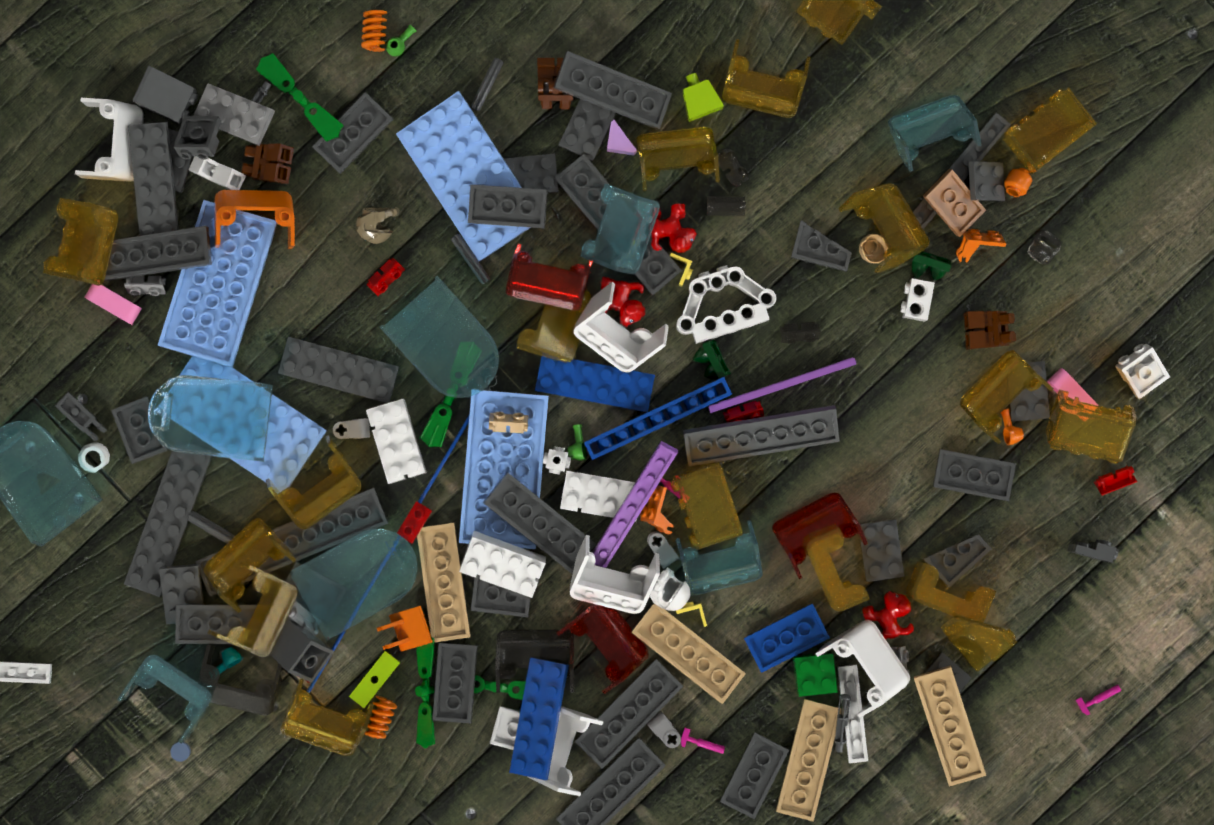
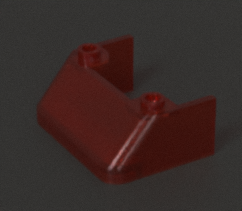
(547, 283)
(811, 518)
(612, 638)

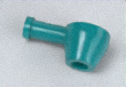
(230, 658)

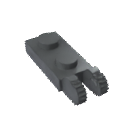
(79, 415)

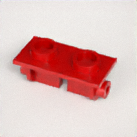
(379, 283)
(752, 410)
(1112, 482)
(414, 522)

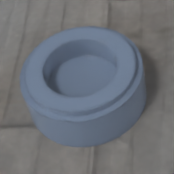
(180, 751)

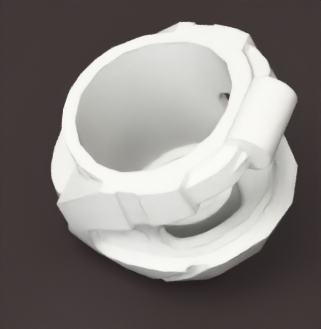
(670, 592)

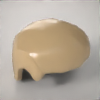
(872, 248)

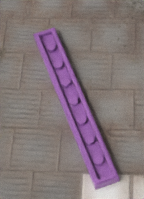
(782, 385)
(634, 503)

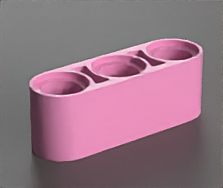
(113, 303)
(1063, 381)

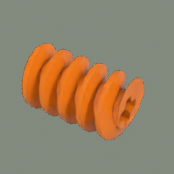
(373, 30)
(380, 718)

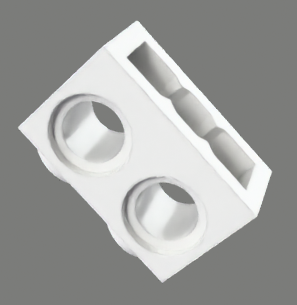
(923, 301)

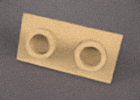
(518, 422)

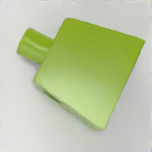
(700, 98)

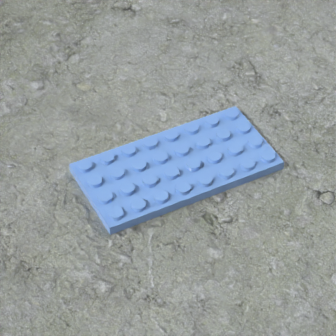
(453, 154)
(216, 299)
(289, 434)
(494, 454)

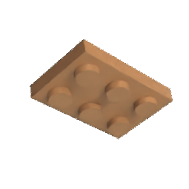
(953, 202)

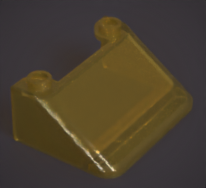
(554, 334)
(978, 640)

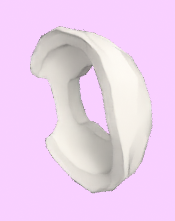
(95, 446)

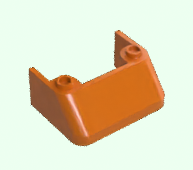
(229, 201)

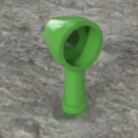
(400, 40)
(577, 451)

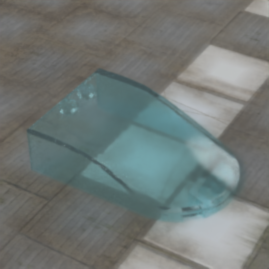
(445, 342)
(212, 416)
(41, 482)
(356, 579)

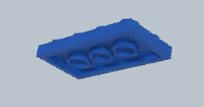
(786, 638)

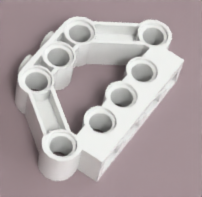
(745, 284)

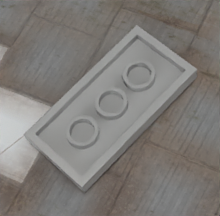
(237, 114)

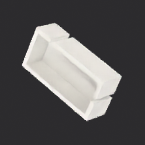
(396, 441)
(594, 494)
(503, 564)

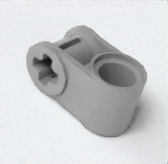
(355, 429)
(666, 552)
(662, 728)

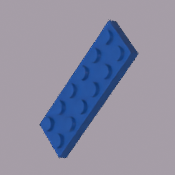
(595, 383)
(539, 718)

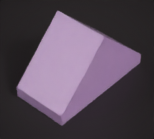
(619, 142)

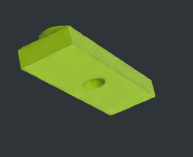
(367, 688)

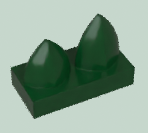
(938, 264)
(711, 352)

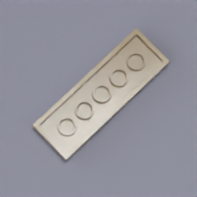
(443, 582)
(688, 653)
(949, 725)
(808, 760)

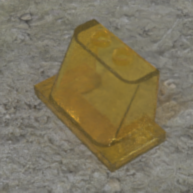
(837, 17)

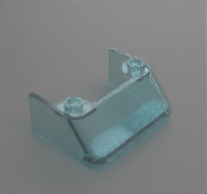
(932, 123)
(722, 567)
(157, 668)

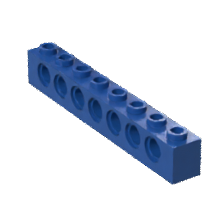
(658, 418)

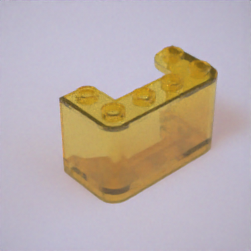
(1049, 130)
(84, 243)
(1090, 428)
(707, 505)
(923, 590)
(837, 593)

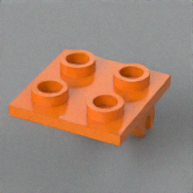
(974, 238)
(652, 511)
(409, 628)

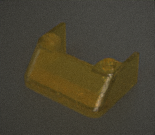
(761, 90)
(677, 150)
(894, 221)
(998, 389)
(322, 498)
(249, 546)
(268, 617)
(324, 726)

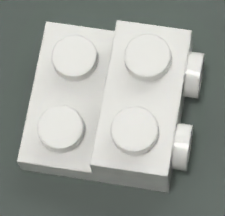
(1142, 370)

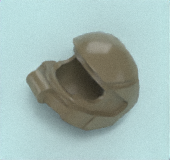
(370, 226)

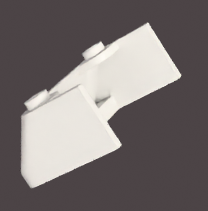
(119, 165)
(611, 340)
(612, 587)
(876, 659)
(569, 722)

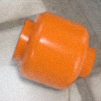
(1018, 182)

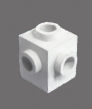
(556, 452)

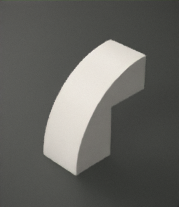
(217, 173)

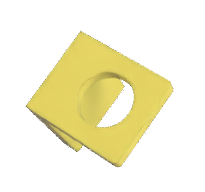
(687, 272)
(691, 606)

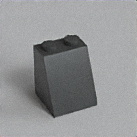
(165, 95)
(300, 651)

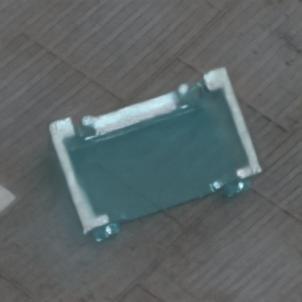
(622, 231)

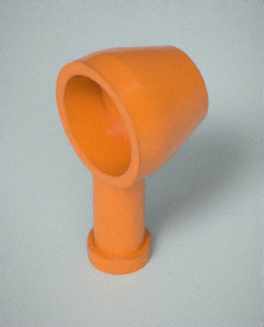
(1011, 433)

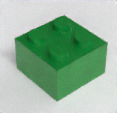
(815, 674)

